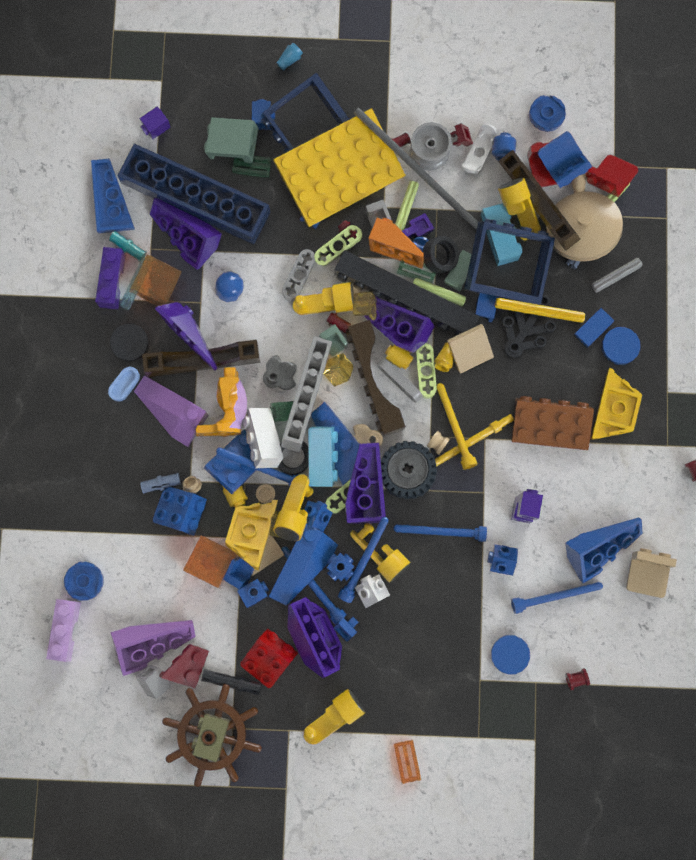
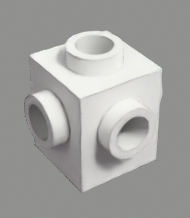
(371, 590)

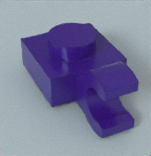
(419, 227)

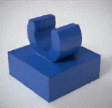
(346, 628)

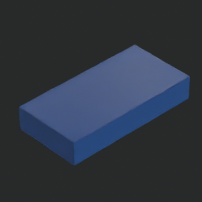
(594, 327)

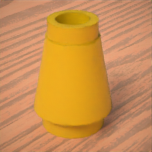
(444, 359)

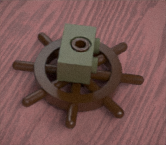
(211, 736)

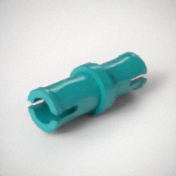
(127, 246)

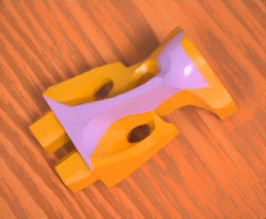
(233, 401)

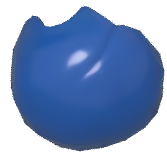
(229, 286)

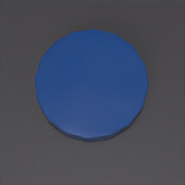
(547, 113)
(621, 345)
(83, 581)
(510, 654)

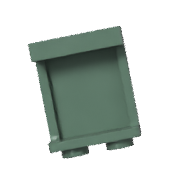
(231, 138)

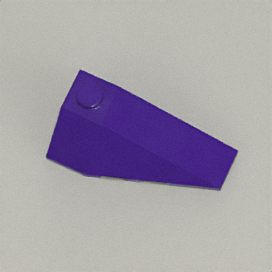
(191, 235)
(401, 325)
(185, 326)
(365, 492)

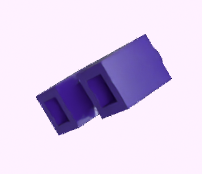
(108, 283)
(527, 506)

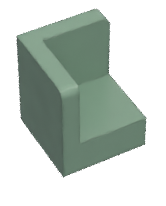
(338, 341)

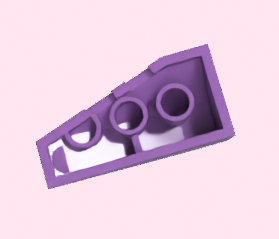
(171, 410)
(143, 643)

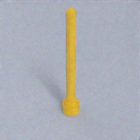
(468, 460)

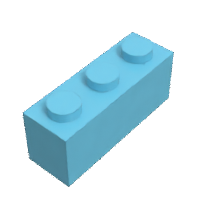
(503, 245)
(322, 456)

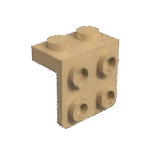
(649, 573)

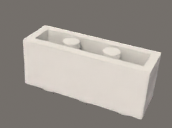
(262, 438)

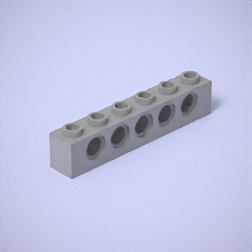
(306, 394)

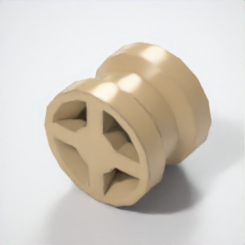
(438, 442)

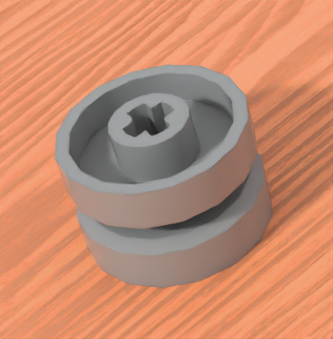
(430, 146)

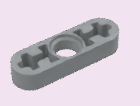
(297, 289)
(399, 380)

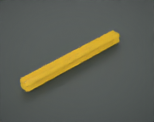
(541, 310)

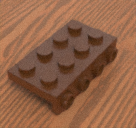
(552, 423)

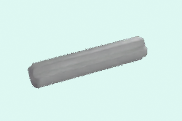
(616, 275)

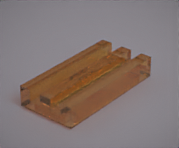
(411, 779)

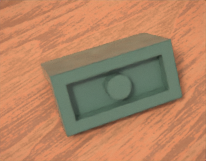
(457, 276)

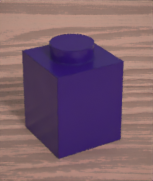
(154, 123)

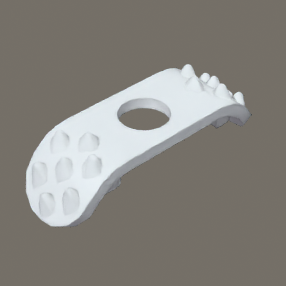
(484, 141)

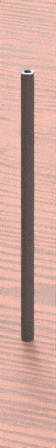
(413, 165)

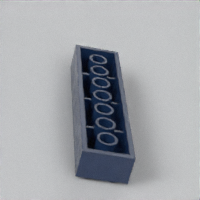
(194, 193)

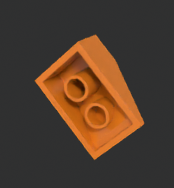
(393, 243)

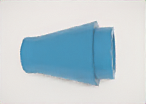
(290, 55)

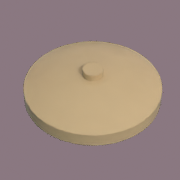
(596, 223)

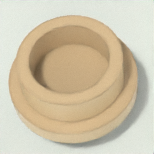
(192, 484)
(265, 493)

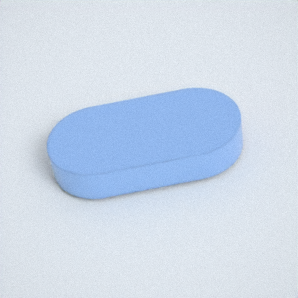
(124, 384)

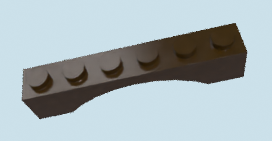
(541, 202)
(180, 362)
(387, 414)

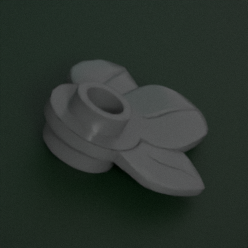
(281, 371)

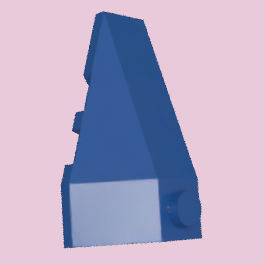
(595, 548)
(303, 564)

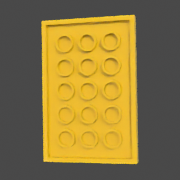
(338, 169)

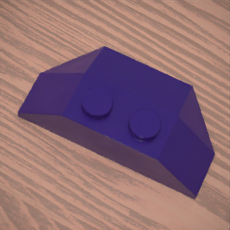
(314, 637)

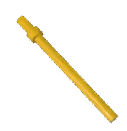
(494, 427)

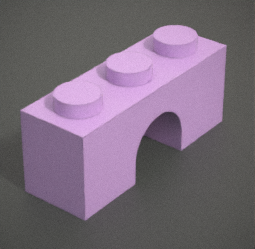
(60, 641)

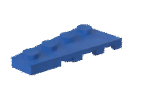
(109, 202)
(346, 445)

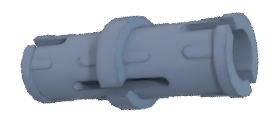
(160, 483)

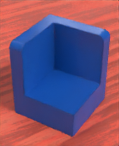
(486, 306)
(238, 573)

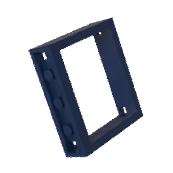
(323, 93)
(541, 268)

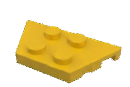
(616, 408)
(250, 531)

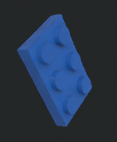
(228, 472)

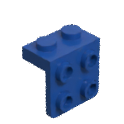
(564, 159)
(179, 510)

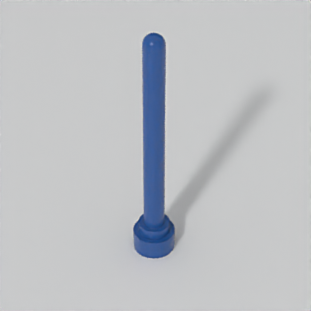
(249, 463)
(479, 533)
(347, 593)
(519, 605)
(335, 613)

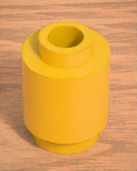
(398, 356)
(237, 498)

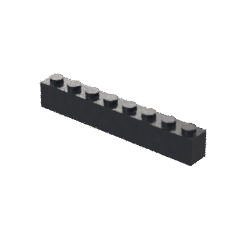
(404, 294)

